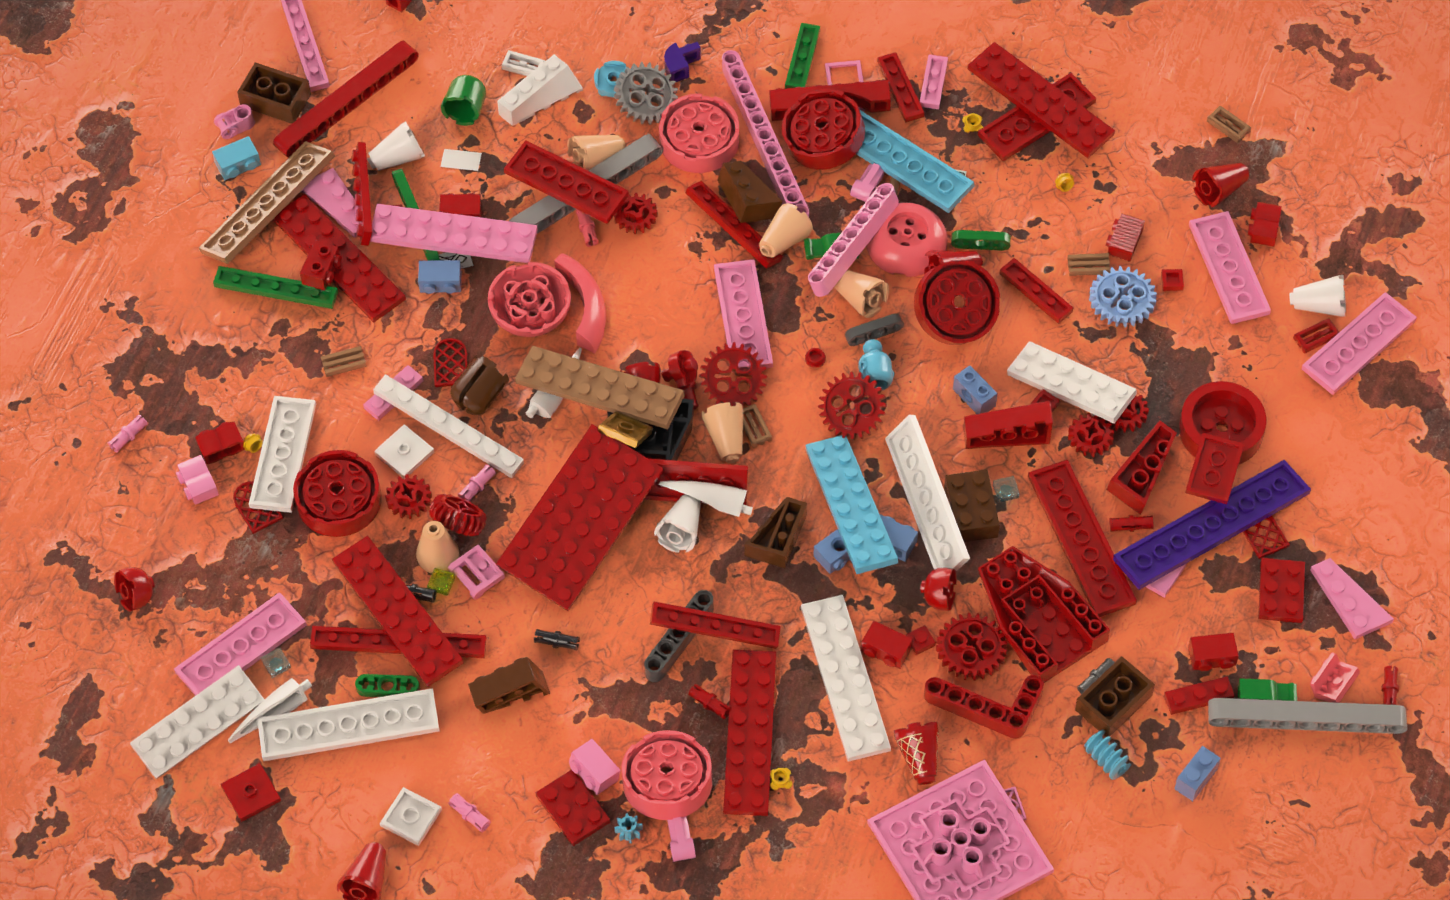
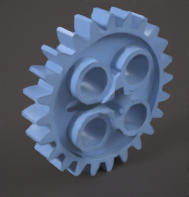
(1109, 286)

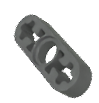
(874, 329)

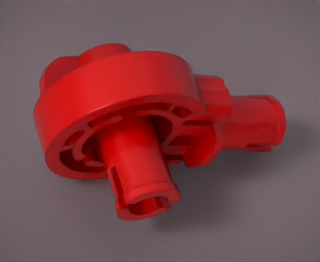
(684, 372)

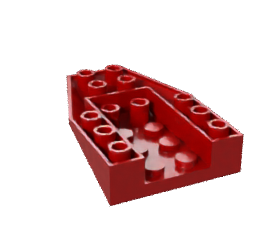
(1040, 613)

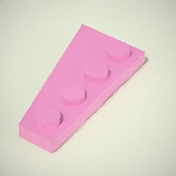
(334, 198)
(1352, 603)

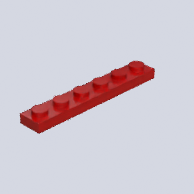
(362, 198)
(728, 220)
(715, 625)

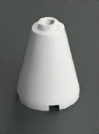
(396, 149)
(1321, 297)
(680, 525)

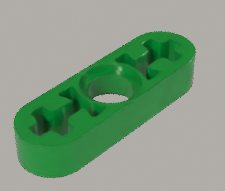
(971, 240)
(404, 680)

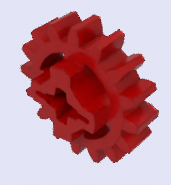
(636, 214)
(1130, 418)
(1099, 440)
(415, 490)

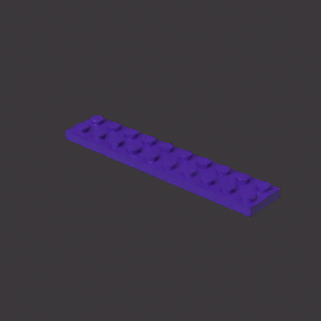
(1211, 525)

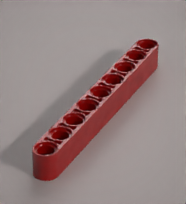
(346, 98)

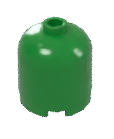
(464, 100)

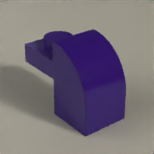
(677, 60)

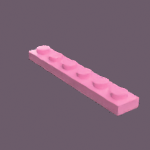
(305, 44)

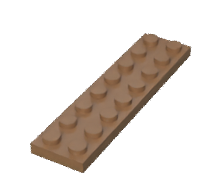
(266, 202)
(600, 387)

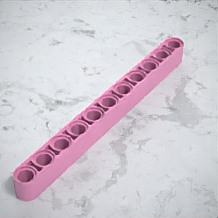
(761, 131)

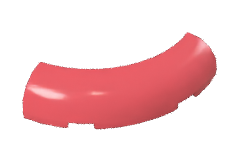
(594, 318)

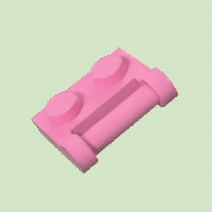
(481, 566)

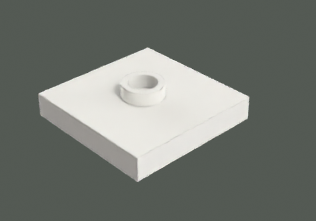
(404, 451)
(410, 816)

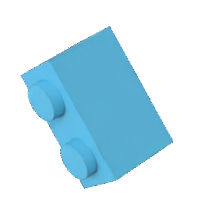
(236, 158)

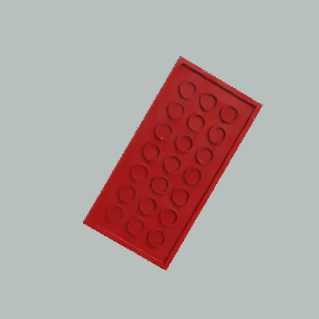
(579, 517)

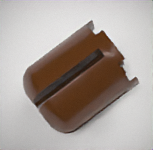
(478, 386)

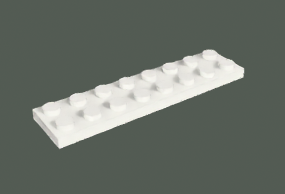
(926, 495)
(845, 678)
(348, 724)

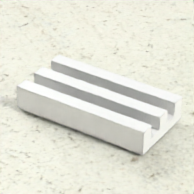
(520, 67)

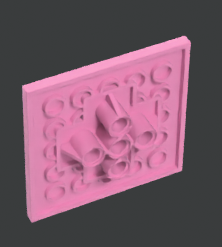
(971, 800)

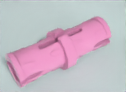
(127, 433)
(477, 483)
(469, 812)

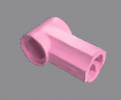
(864, 188)
(681, 843)

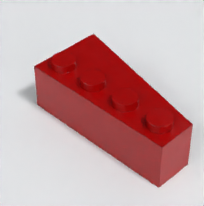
(1009, 427)
(1139, 473)

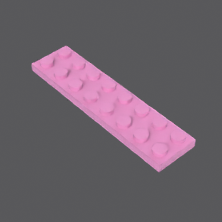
(453, 233)

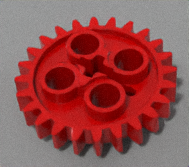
(733, 357)
(842, 389)
(987, 637)

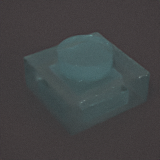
(1006, 489)
(275, 662)

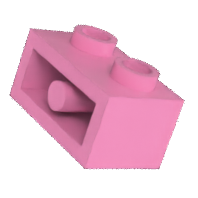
(594, 767)

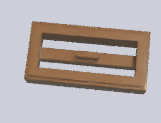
(1227, 126)
(1088, 262)
(342, 358)
(760, 439)

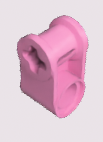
(236, 121)

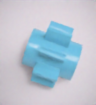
(628, 821)

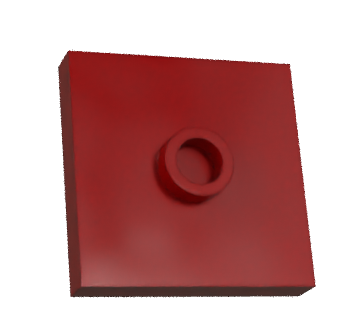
(250, 792)

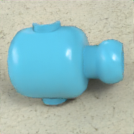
(876, 364)

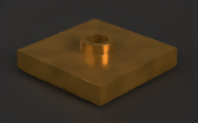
(625, 429)

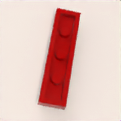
(900, 87)
(1036, 290)

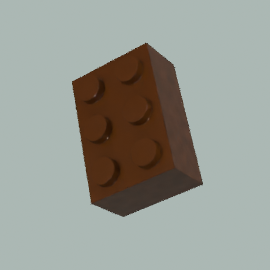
(274, 93)
(972, 505)
(1114, 696)

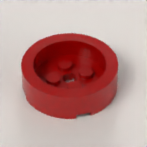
(835, 141)
(936, 306)
(1223, 405)
(342, 512)

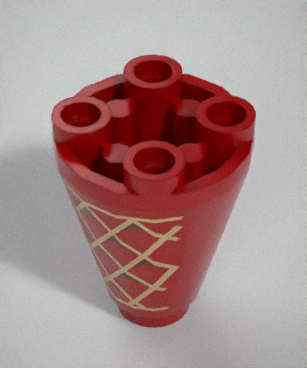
(920, 750)

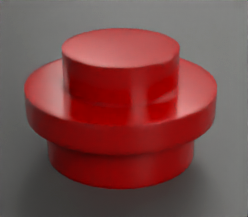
(815, 358)

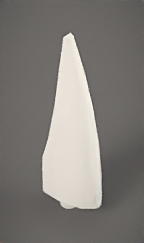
(545, 403)
(721, 497)
(281, 701)

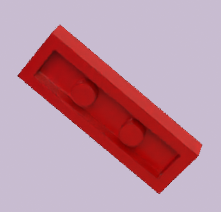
(1197, 695)

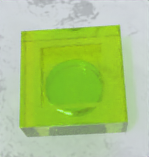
(441, 581)

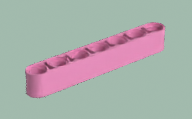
(853, 239)

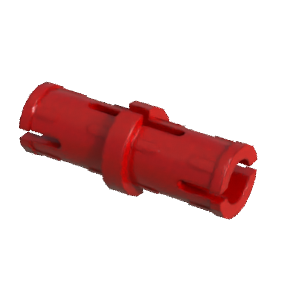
(1131, 523)
(1390, 687)
(709, 701)

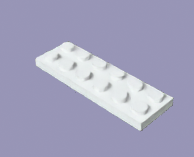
(1072, 382)
(282, 453)
(197, 722)

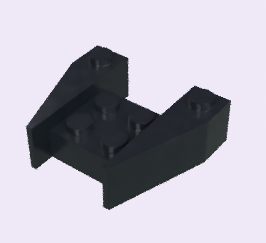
(669, 442)

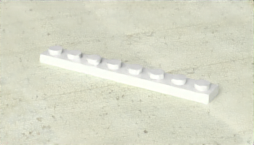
(448, 426)

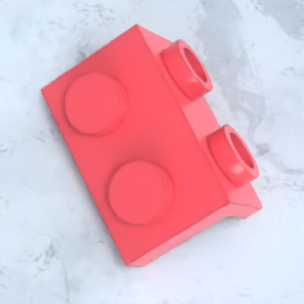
(1333, 679)

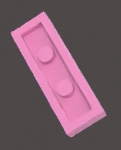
(933, 81)
(378, 407)

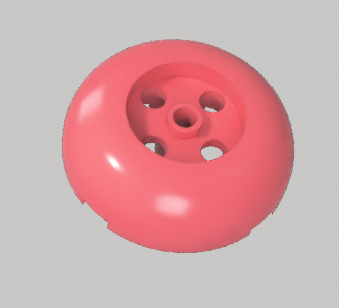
(905, 251)
(527, 287)

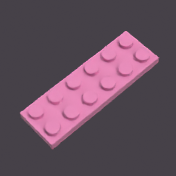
(1229, 267)
(743, 309)
(1359, 343)
(242, 644)

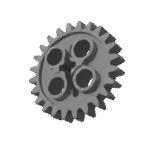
(647, 77)

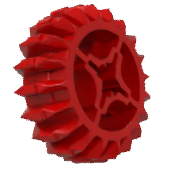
(457, 514)

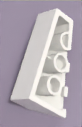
(538, 91)

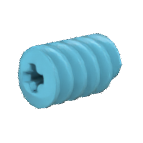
(1106, 756)

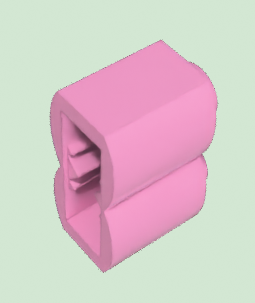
(197, 480)

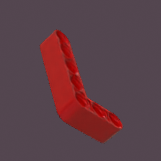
(987, 706)

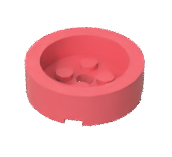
(694, 149)
(671, 794)

